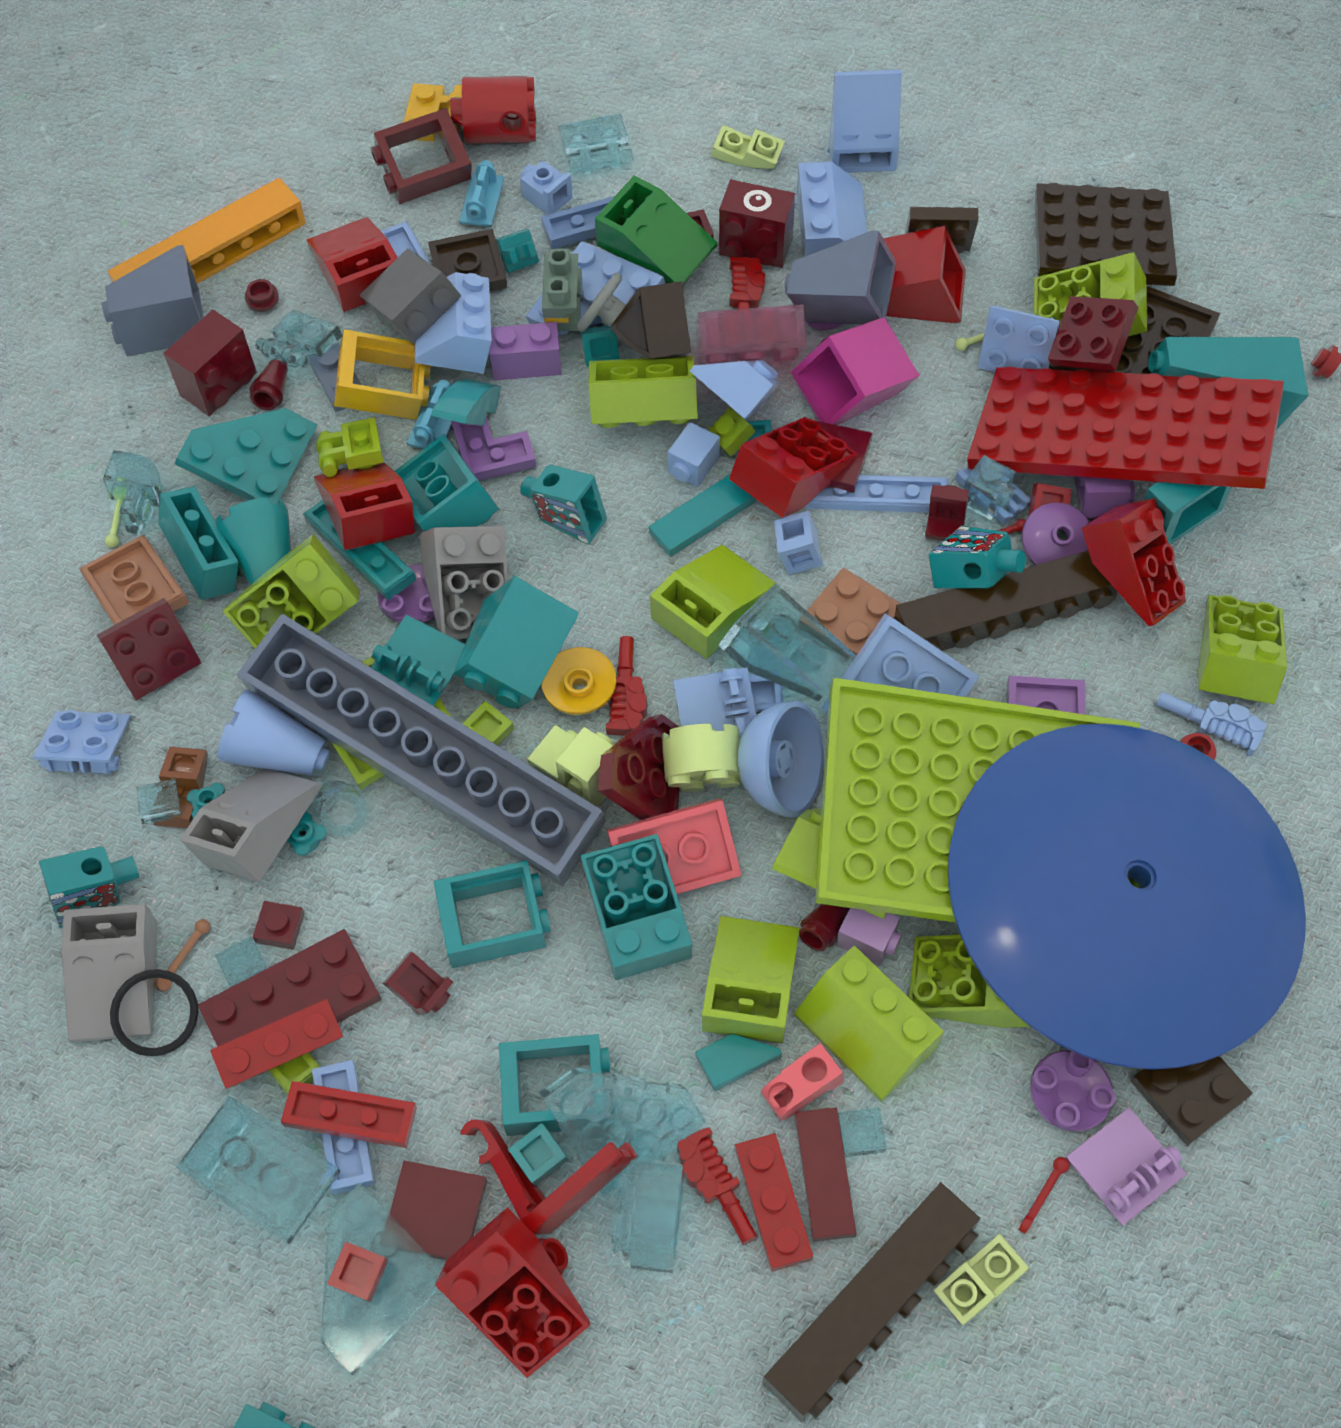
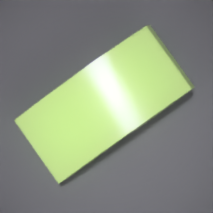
(740, 149)
(981, 1279)

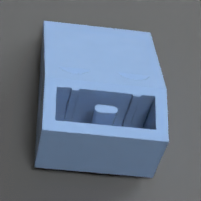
(865, 120)

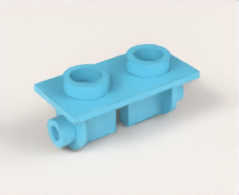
(482, 196)
(427, 427)

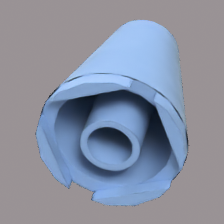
(270, 739)

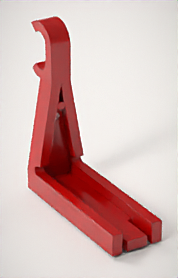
(535, 1211)

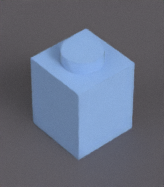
(693, 454)

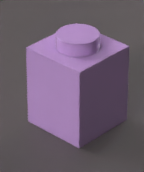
(869, 934)

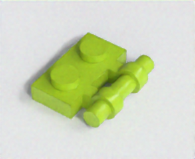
(355, 444)

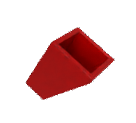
(926, 277)

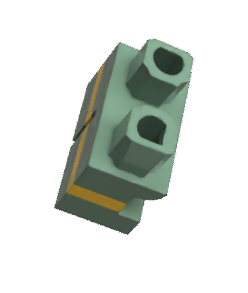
(562, 289)

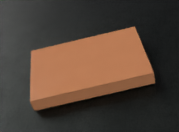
(132, 580)

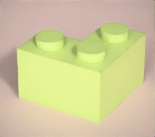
(572, 760)

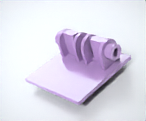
(1127, 1166)

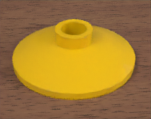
(577, 667)

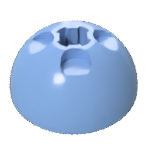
(782, 758)

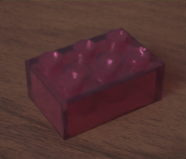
(751, 334)

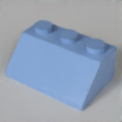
(828, 206)
(463, 332)
(740, 384)

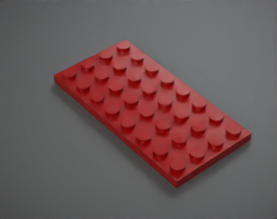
(1130, 426)

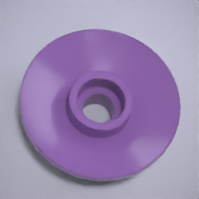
(1040, 531)

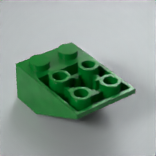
(652, 232)

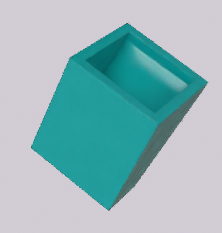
(514, 642)

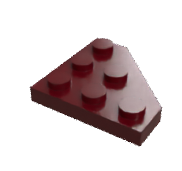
(635, 773)

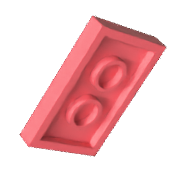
(693, 842)

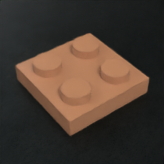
(851, 609)

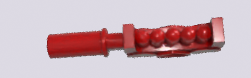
(747, 282)
(629, 698)
(712, 1182)

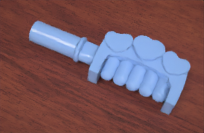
(1225, 721)

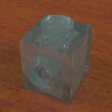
(989, 487)

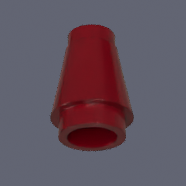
(269, 386)
(822, 926)

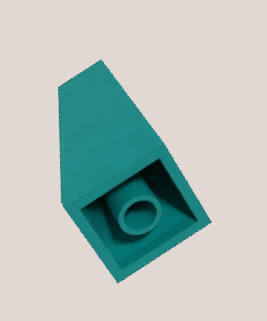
(1237, 358)

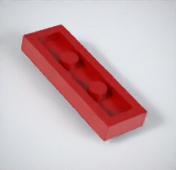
(276, 1044)
(349, 1114)
(773, 1202)

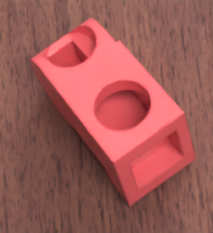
(802, 1082)

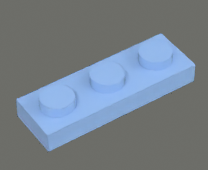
(347, 1154)

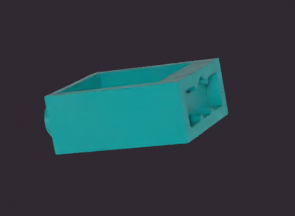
(1186, 505)
(483, 883)
(511, 1052)

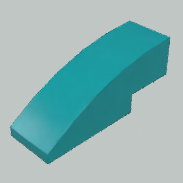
(467, 402)

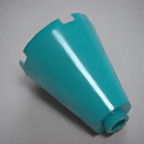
(257, 535)

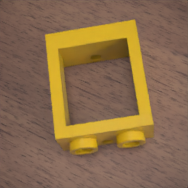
(381, 351)

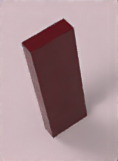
(825, 1174)

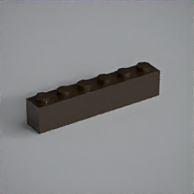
(1014, 602)
(870, 1302)

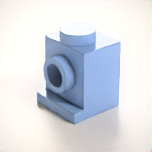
(540, 184)
(798, 542)

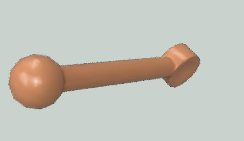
(201, 927)

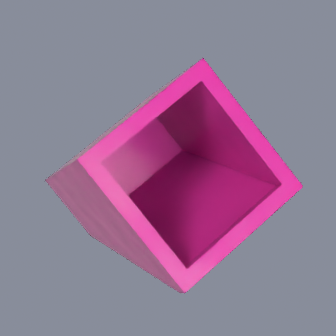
(854, 371)

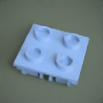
(1016, 340)
(716, 699)
(82, 741)

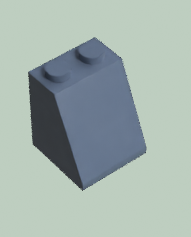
(844, 281)
(154, 303)

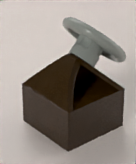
(649, 322)

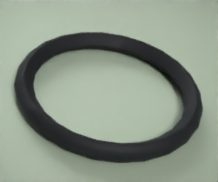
(158, 1051)

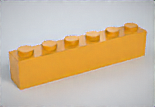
(229, 232)

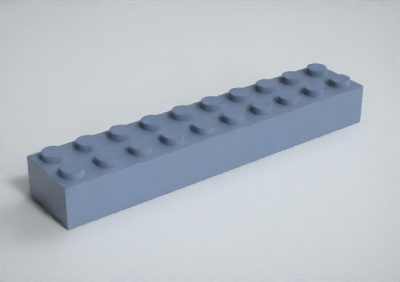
(423, 749)

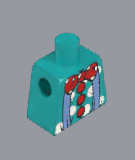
(567, 501)
(974, 559)
(85, 880)

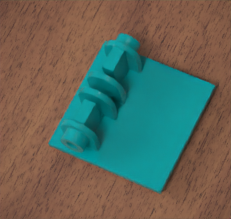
(418, 659)

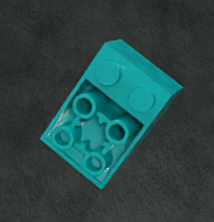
(637, 907)

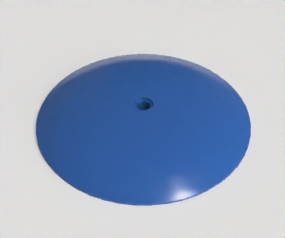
(1085, 954)

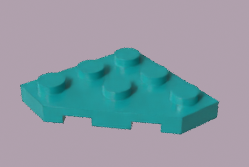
(249, 454)

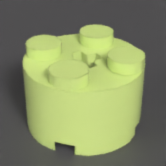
(701, 756)

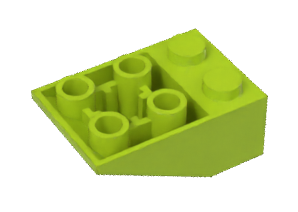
(1109, 278)
(301, 585)
(707, 598)
(1242, 649)
(750, 979)
(951, 987)

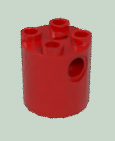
(496, 109)

